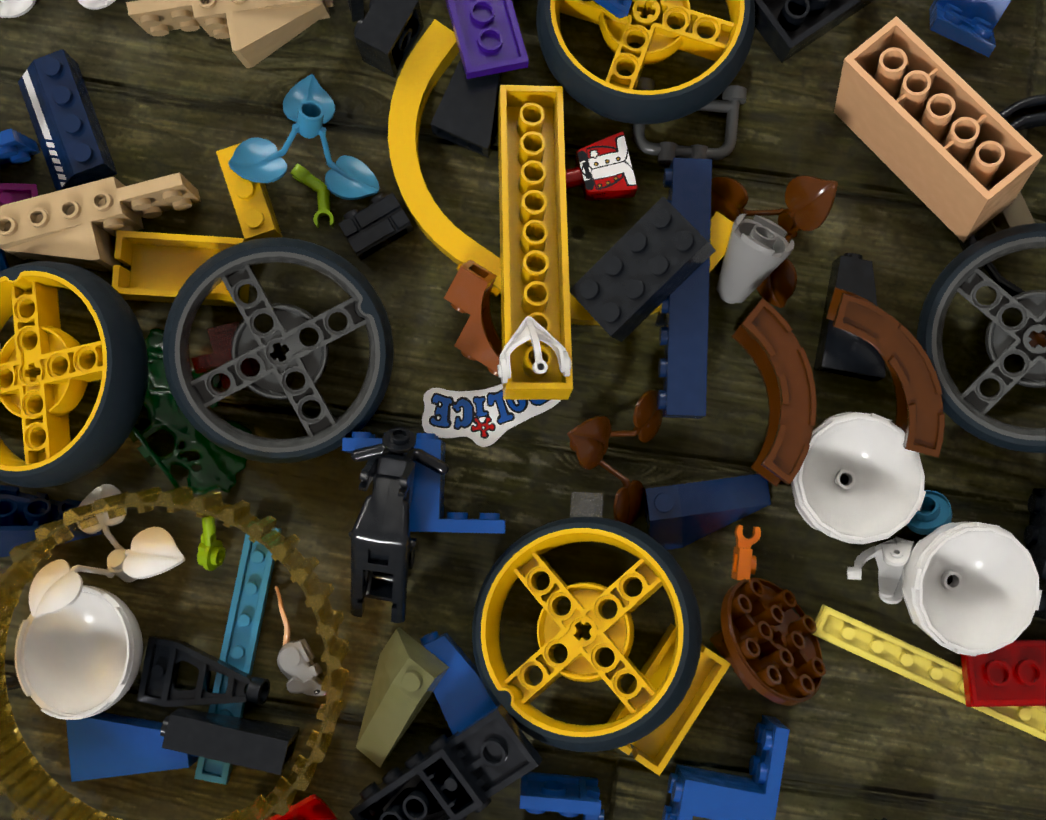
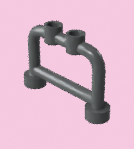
(731, 100)

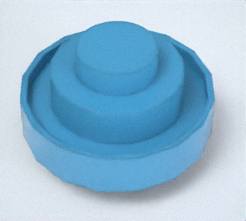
(933, 513)

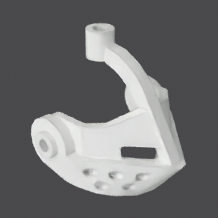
(533, 331)
(890, 559)

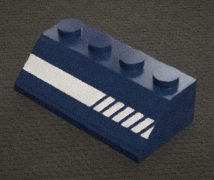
(65, 121)

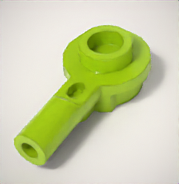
(210, 550)

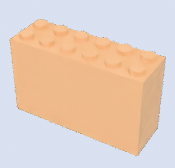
(933, 129)

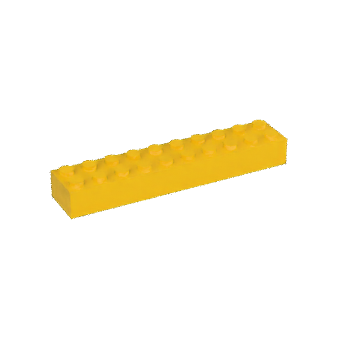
(533, 234)

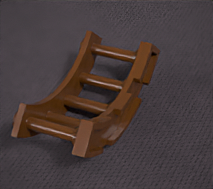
(913, 375)
(788, 388)

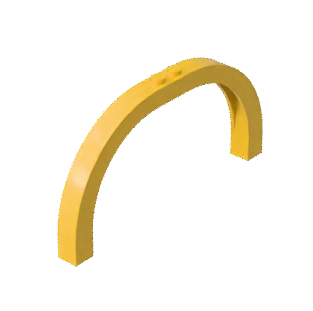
(412, 90)

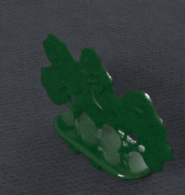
(216, 464)

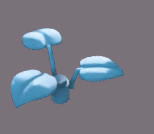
(310, 108)

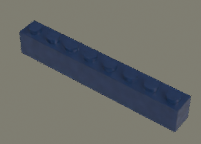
(688, 306)

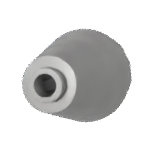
(751, 256)

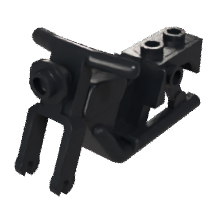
(381, 535)

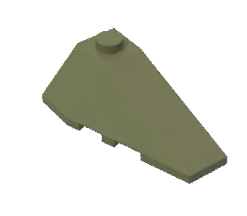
(399, 690)

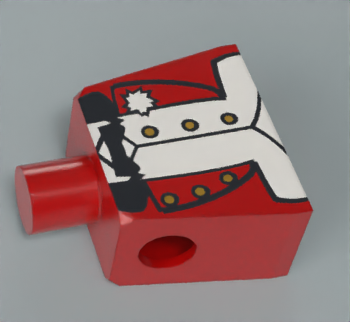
(603, 170)

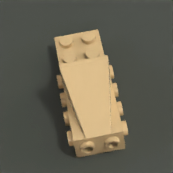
(252, 25)
(82, 220)

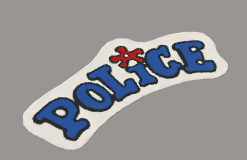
(477, 413)

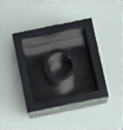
(388, 33)

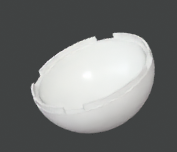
(80, 656)

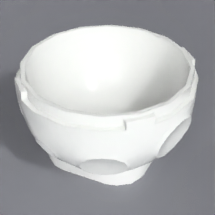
(882, 484)
(990, 590)

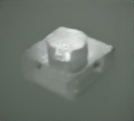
(586, 504)

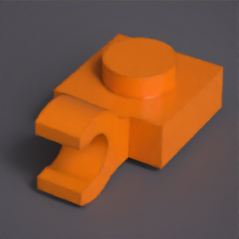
(743, 561)

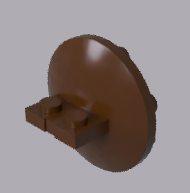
(770, 642)

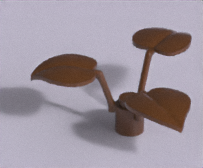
(808, 206)
(591, 443)

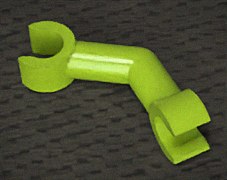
(323, 194)

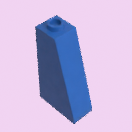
(461, 688)
(119, 746)

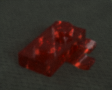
(221, 344)

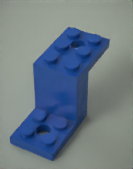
(968, 22)
(428, 492)
(731, 796)

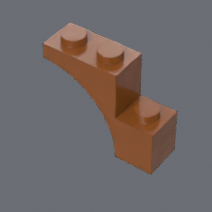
(471, 295)

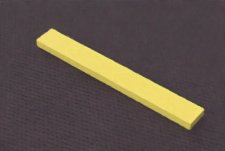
(917, 666)

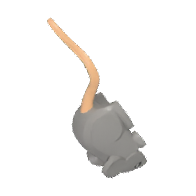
(296, 661)

